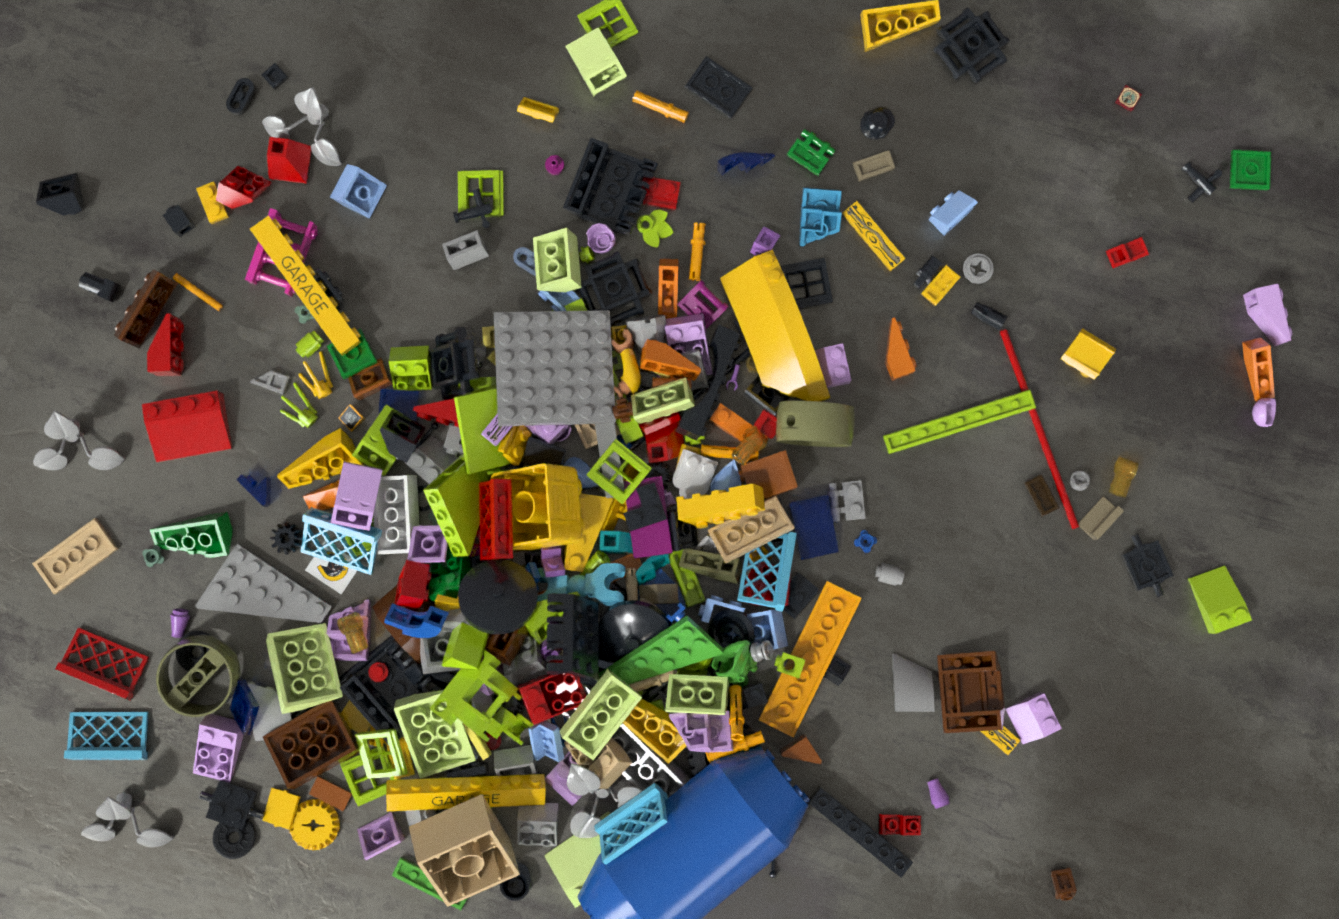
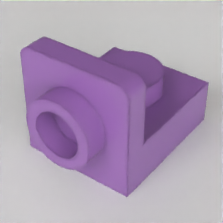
(764, 242)
(552, 562)

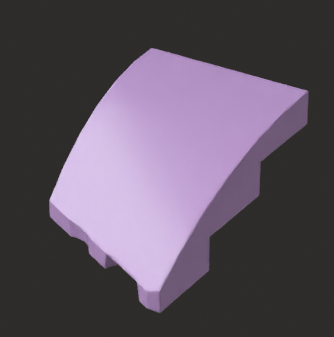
(339, 643)
(704, 731)

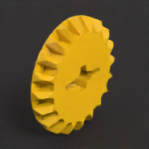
(324, 815)

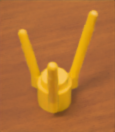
(321, 388)

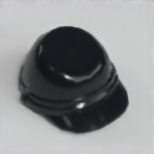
(877, 123)
(517, 887)

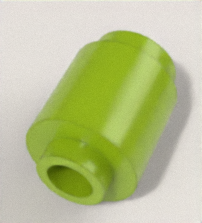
(309, 344)

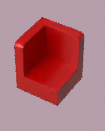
(766, 424)

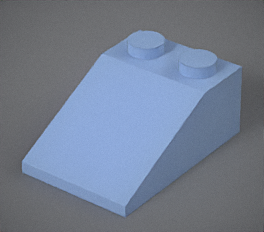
(769, 627)

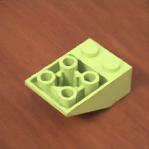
(596, 61)

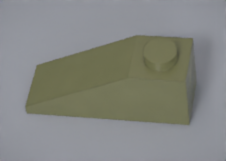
(711, 565)

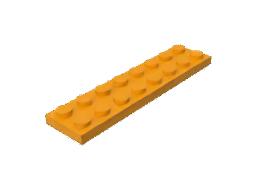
(817, 646)

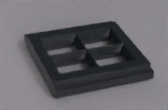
(803, 267)

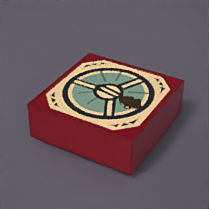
(1128, 98)

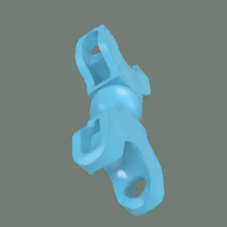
(593, 584)

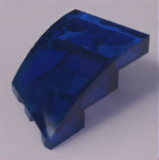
(744, 161)

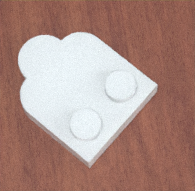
(693, 474)

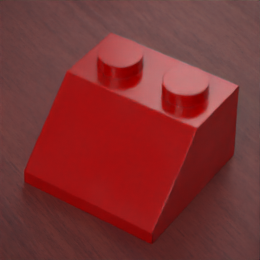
(412, 585)

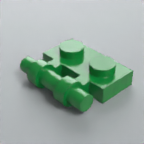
(809, 157)

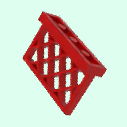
(500, 513)
(100, 680)

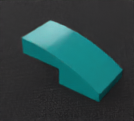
(647, 570)

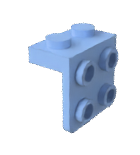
(706, 610)

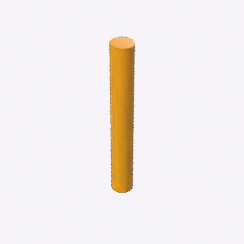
(198, 292)

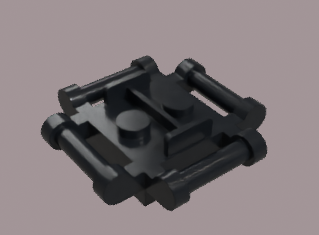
(972, 44)
(614, 287)
(453, 364)

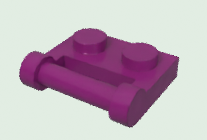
(693, 304)

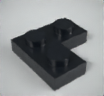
(651, 509)

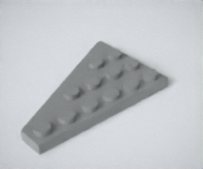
(256, 588)

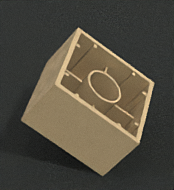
(464, 850)

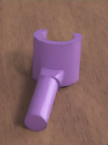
(734, 377)

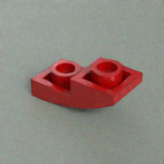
(899, 824)

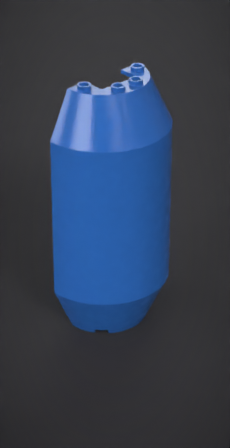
(715, 840)

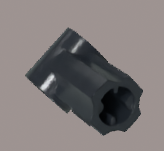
(102, 287)

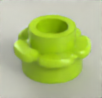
(586, 254)

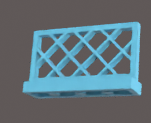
(322, 521)
(782, 576)
(111, 752)
(626, 816)

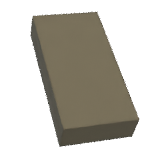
(873, 165)

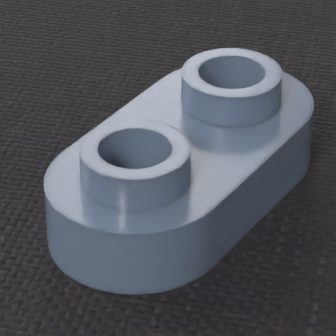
(529, 264)

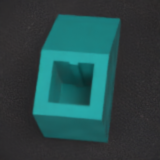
(616, 542)

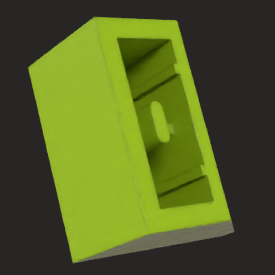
(411, 368)

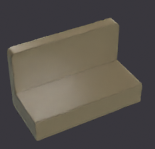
(1099, 518)

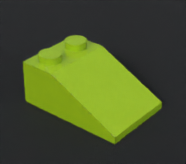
(1219, 600)
(538, 623)

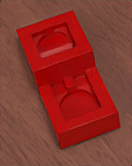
(1127, 252)

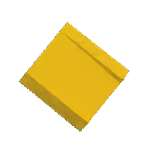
(1088, 354)

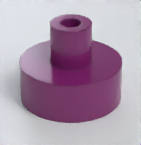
(554, 165)

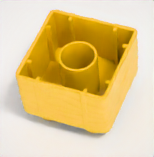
(544, 506)

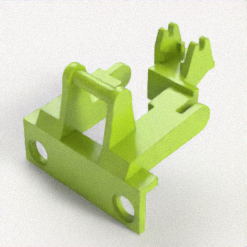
(465, 686)

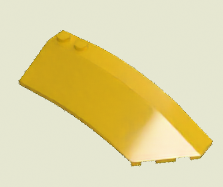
(774, 328)

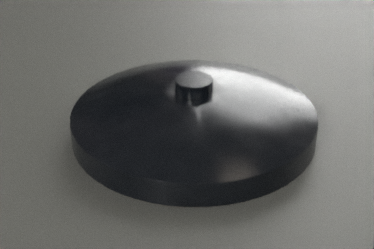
(498, 596)
(628, 627)

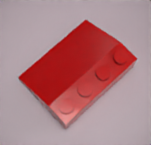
(187, 426)

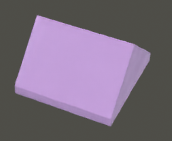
(380, 835)

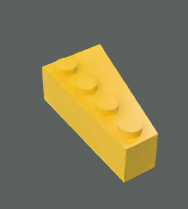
(895, 22)
(721, 505)
(593, 512)
(655, 730)

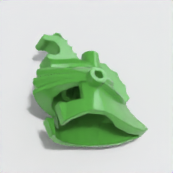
(735, 663)

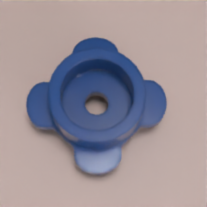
(870, 541)

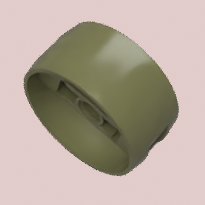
(815, 424)
(178, 697)

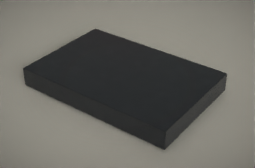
(718, 87)

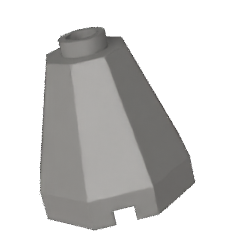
(645, 328)

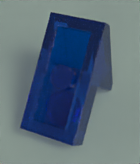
(260, 492)

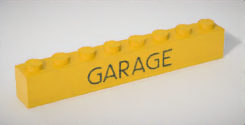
(304, 284)
(450, 792)

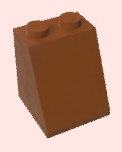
(770, 473)

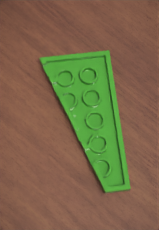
(671, 649)

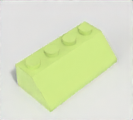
(600, 714)

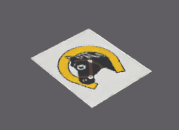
(330, 573)

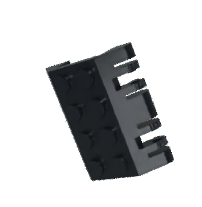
(609, 187)
(575, 635)
(378, 699)

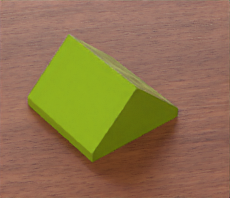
(465, 647)

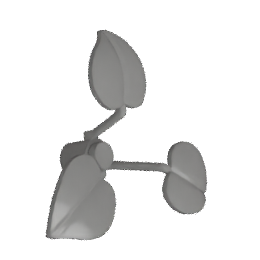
(309, 104)
(61, 427)
(582, 781)
(121, 809)

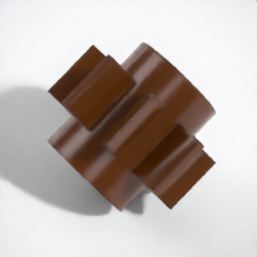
(623, 410)

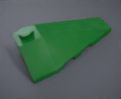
(201, 535)

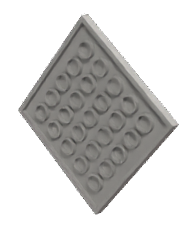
(554, 368)

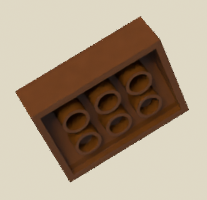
(145, 309)
(311, 744)

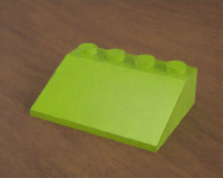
(474, 414)

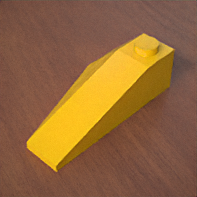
(320, 460)

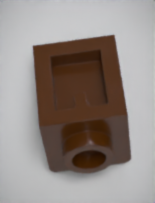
(1063, 884)

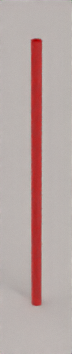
(1040, 432)

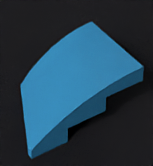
(819, 214)

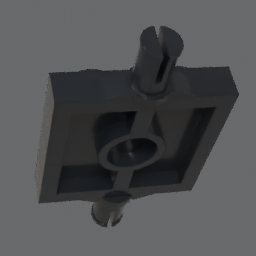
(1147, 565)
(231, 805)

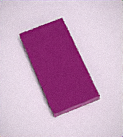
(654, 538)

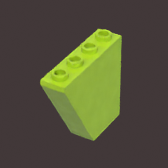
(456, 505)

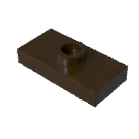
(1041, 495)

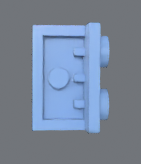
(558, 299)
(546, 741)

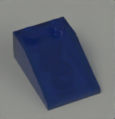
(813, 527)

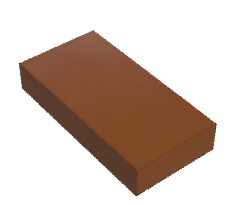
(330, 793)

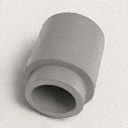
(890, 574)

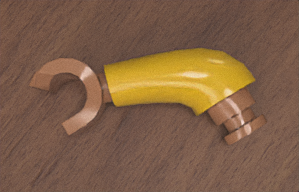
(631, 374)

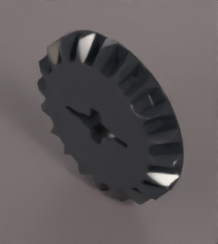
(728, 620)

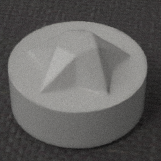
(1079, 480)

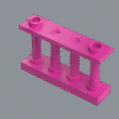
(260, 256)

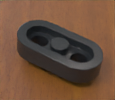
(238, 96)

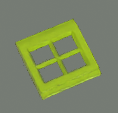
(602, 7)
(498, 190)
(607, 484)
(395, 750)
(371, 794)

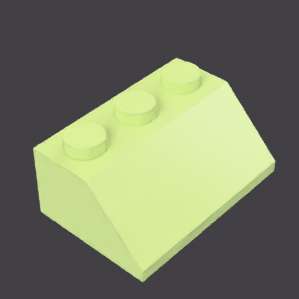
(557, 261)
(662, 401)
(697, 694)

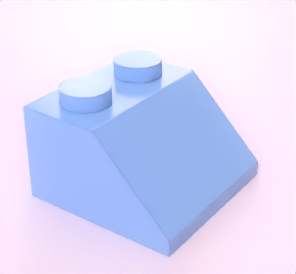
(358, 190)
(952, 211)

